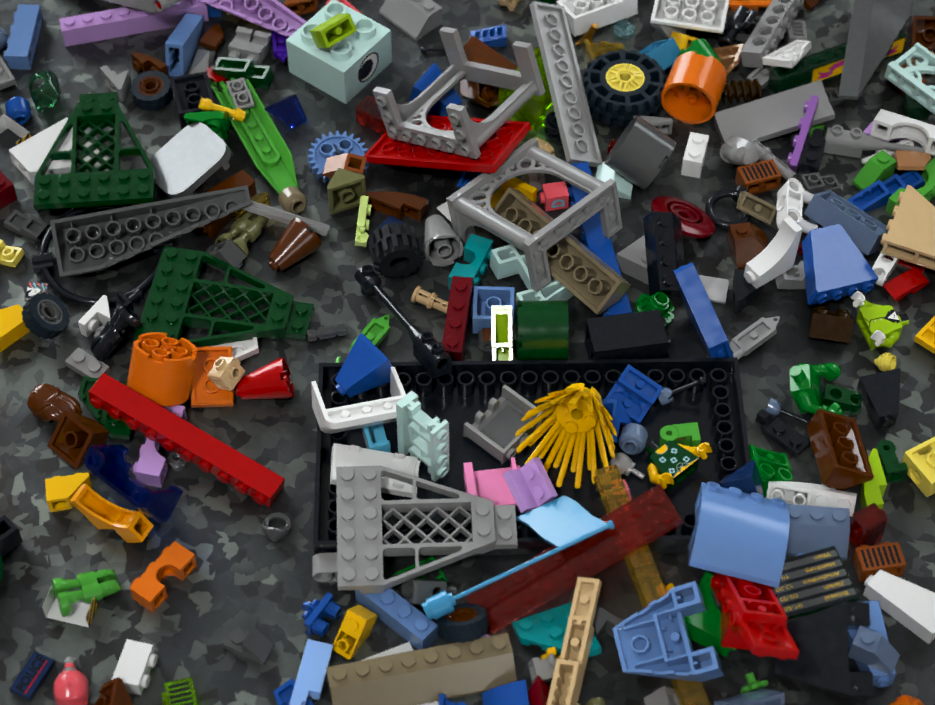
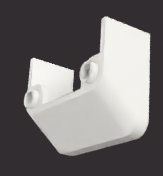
(359, 414)

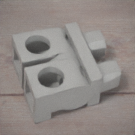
(250, 45)

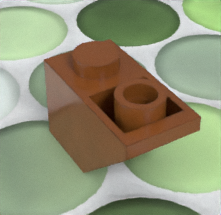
(345, 161)

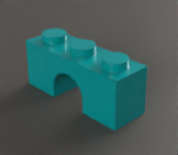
(478, 253)

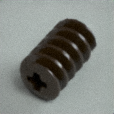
(741, 90)

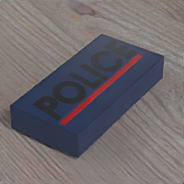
(32, 676)

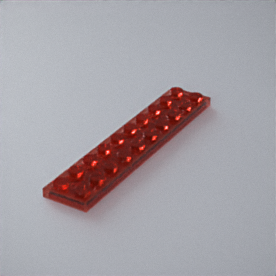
(527, 589)

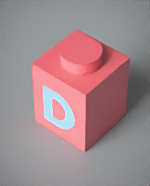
(554, 196)

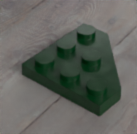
(117, 428)

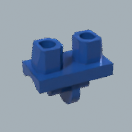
(317, 612)

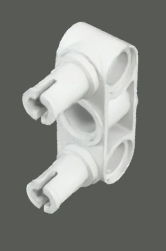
(790, 203)

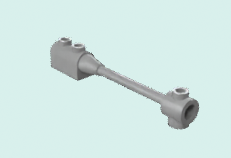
(854, 142)

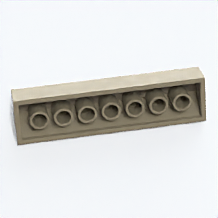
(568, 259)
(425, 673)

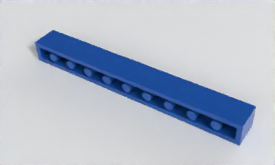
(593, 238)

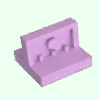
(530, 485)

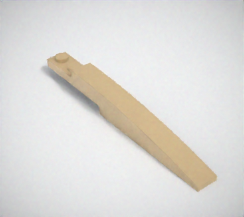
(576, 646)

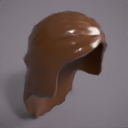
(50, 402)

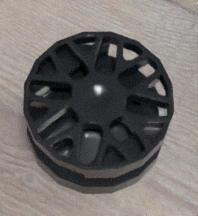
(551, 126)

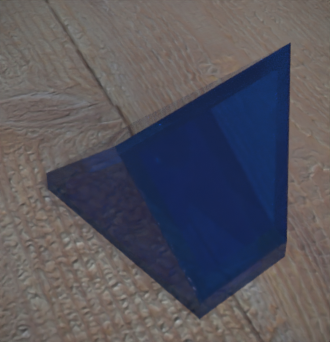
(288, 110)

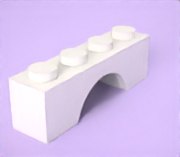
(892, 125)

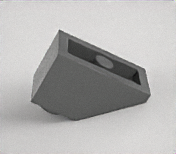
(227, 252)

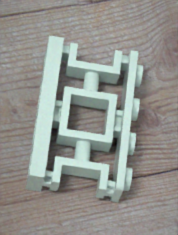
(422, 436)

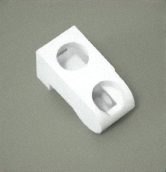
(883, 268)

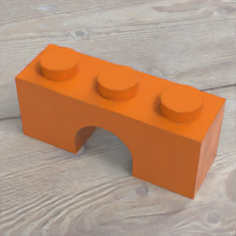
(173, 561)

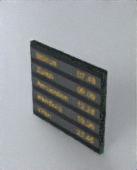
(814, 583)

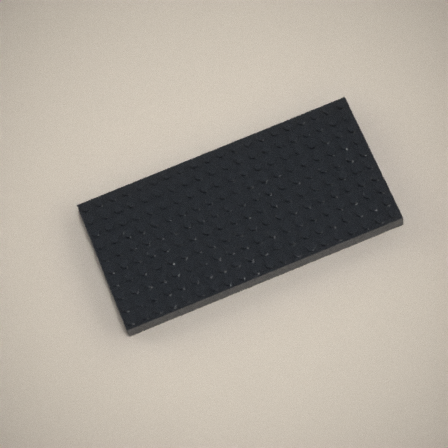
(471, 386)

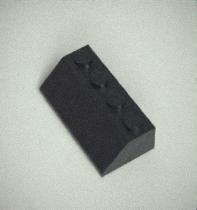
(663, 251)

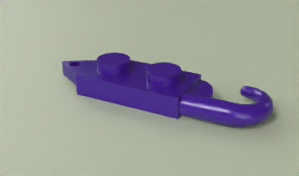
(279, 46)

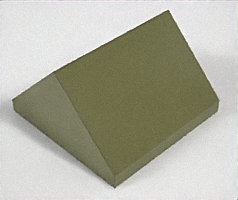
(345, 190)

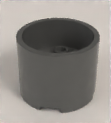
(640, 152)

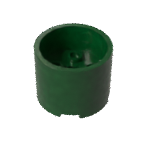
(542, 330)

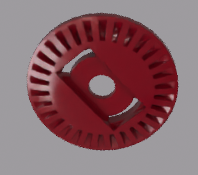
(691, 212)

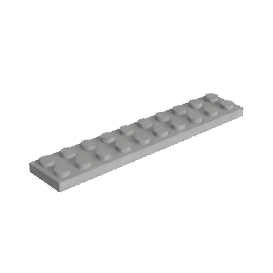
(565, 84)

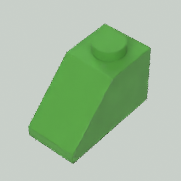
(877, 168)

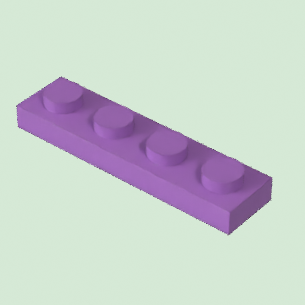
(804, 126)

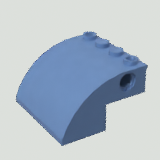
(739, 534)

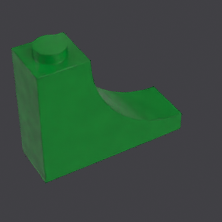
(706, 625)

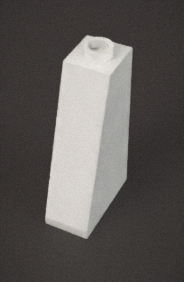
(905, 602)

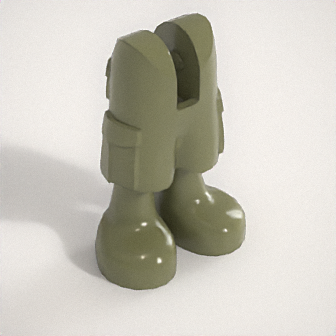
(246, 230)

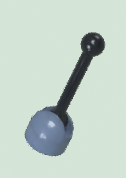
(667, 394)
(775, 407)

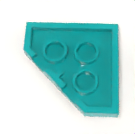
(548, 629)

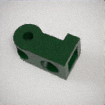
(848, 400)
(891, 467)

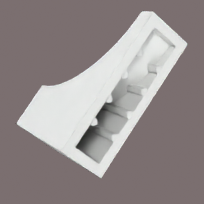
(776, 257)

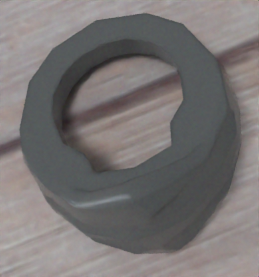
(273, 533)

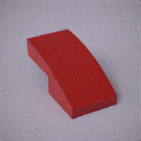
(905, 283)

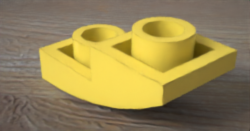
(10, 255)

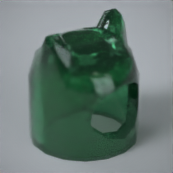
(48, 93)

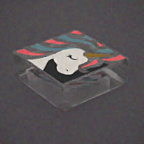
(34, 288)

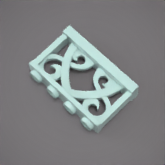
(906, 80)

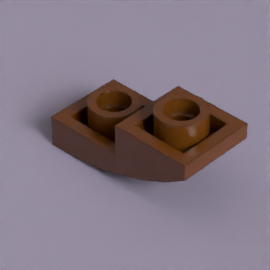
(144, 63)

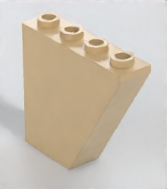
(912, 230)

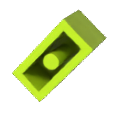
(333, 30)

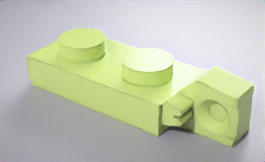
(362, 223)

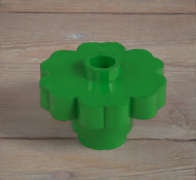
(655, 302)

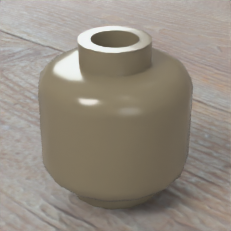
(292, 200)

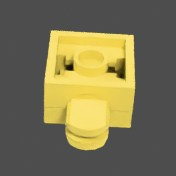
(921, 466)

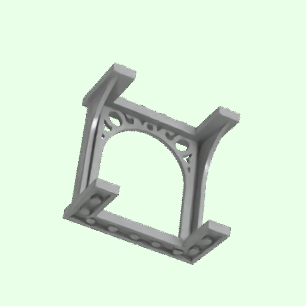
(466, 134)
(534, 162)

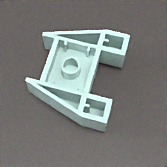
(511, 261)

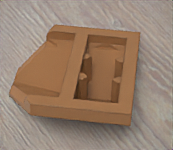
(729, 55)
(911, 160)

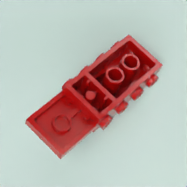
(752, 618)

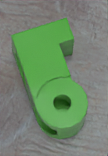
(683, 434)

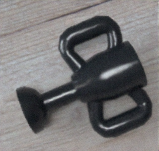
(737, 23)

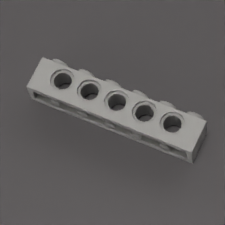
(769, 31)

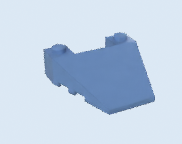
(659, 642)

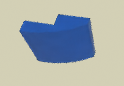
(635, 392)
(507, 694)

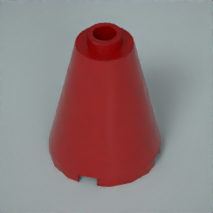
(267, 382)

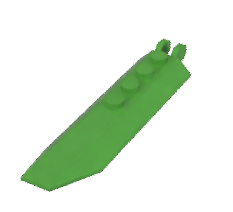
(262, 140)

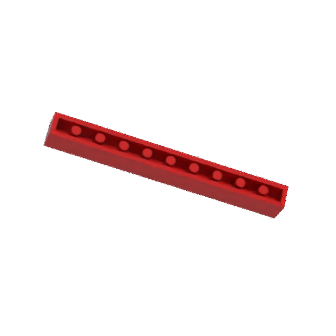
(186, 440)

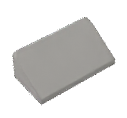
(715, 288)

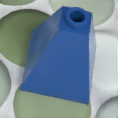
(427, 78)
(363, 368)

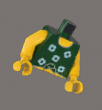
(673, 462)

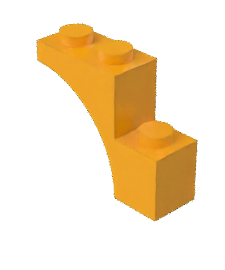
(105, 515)

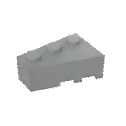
(633, 260)

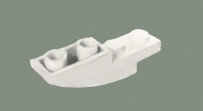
(811, 494)

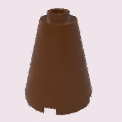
(293, 245)

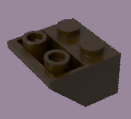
(831, 324)

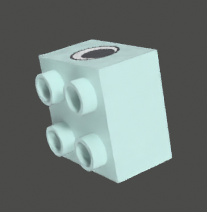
(347, 64)

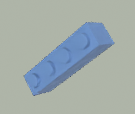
(23, 37)
(401, 617)

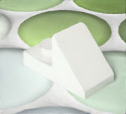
(97, 315)

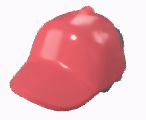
(71, 685)

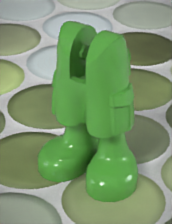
(89, 583)

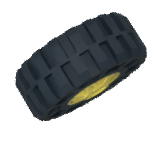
(623, 87)

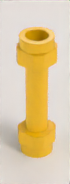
(236, 114)

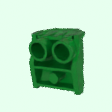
(216, 120)
(771, 466)

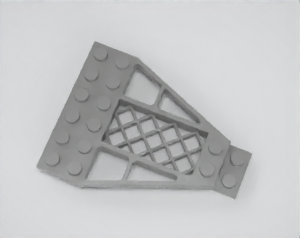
(361, 521)

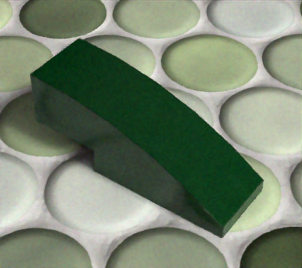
(258, 75)

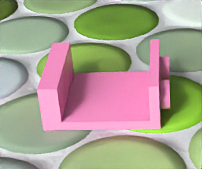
(489, 483)

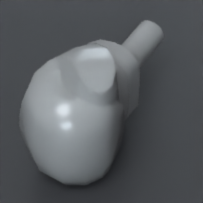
(625, 465)

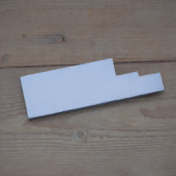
(311, 672)

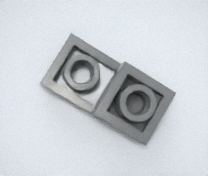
(240, 93)

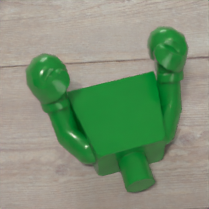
(806, 386)

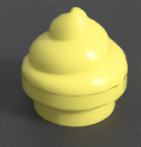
(885, 362)

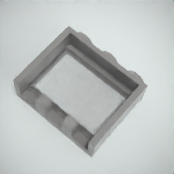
(498, 425)

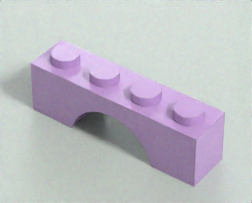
(151, 466)

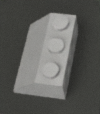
(413, 16)

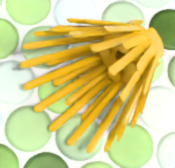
(574, 418)

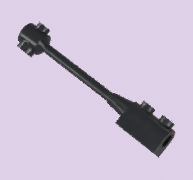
(425, 347)

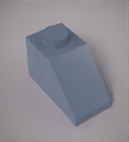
(873, 650)

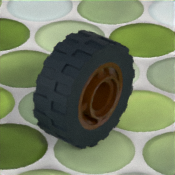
(151, 90)
(464, 624)

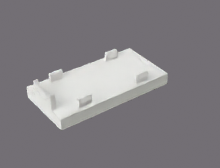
(353, 455)

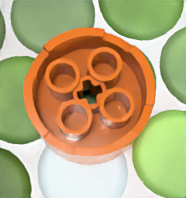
(693, 88)
(162, 368)

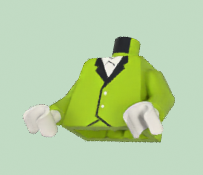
(878, 322)

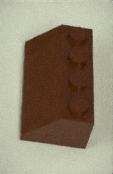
(838, 450)

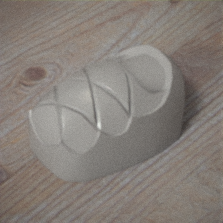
(738, 151)

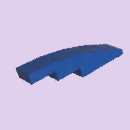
(879, 192)

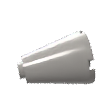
(441, 242)

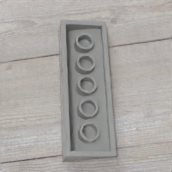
(773, 114)

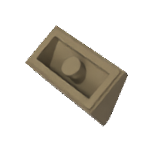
(756, 207)

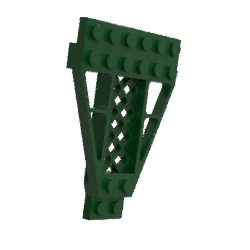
(97, 186)
(179, 284)

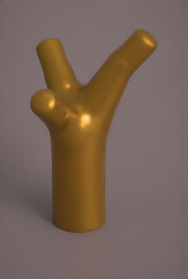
(589, 34)

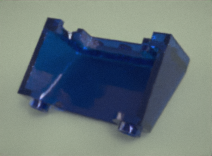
(111, 468)

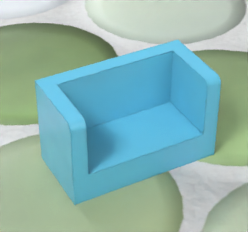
(376, 438)

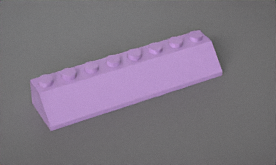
(125, 22)

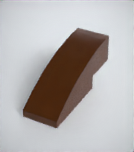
(398, 205)

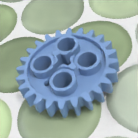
(325, 148)

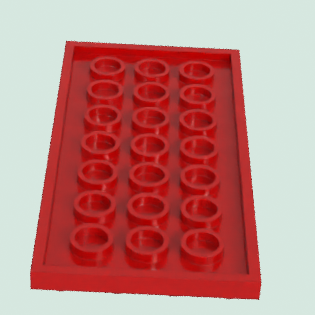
(492, 152)

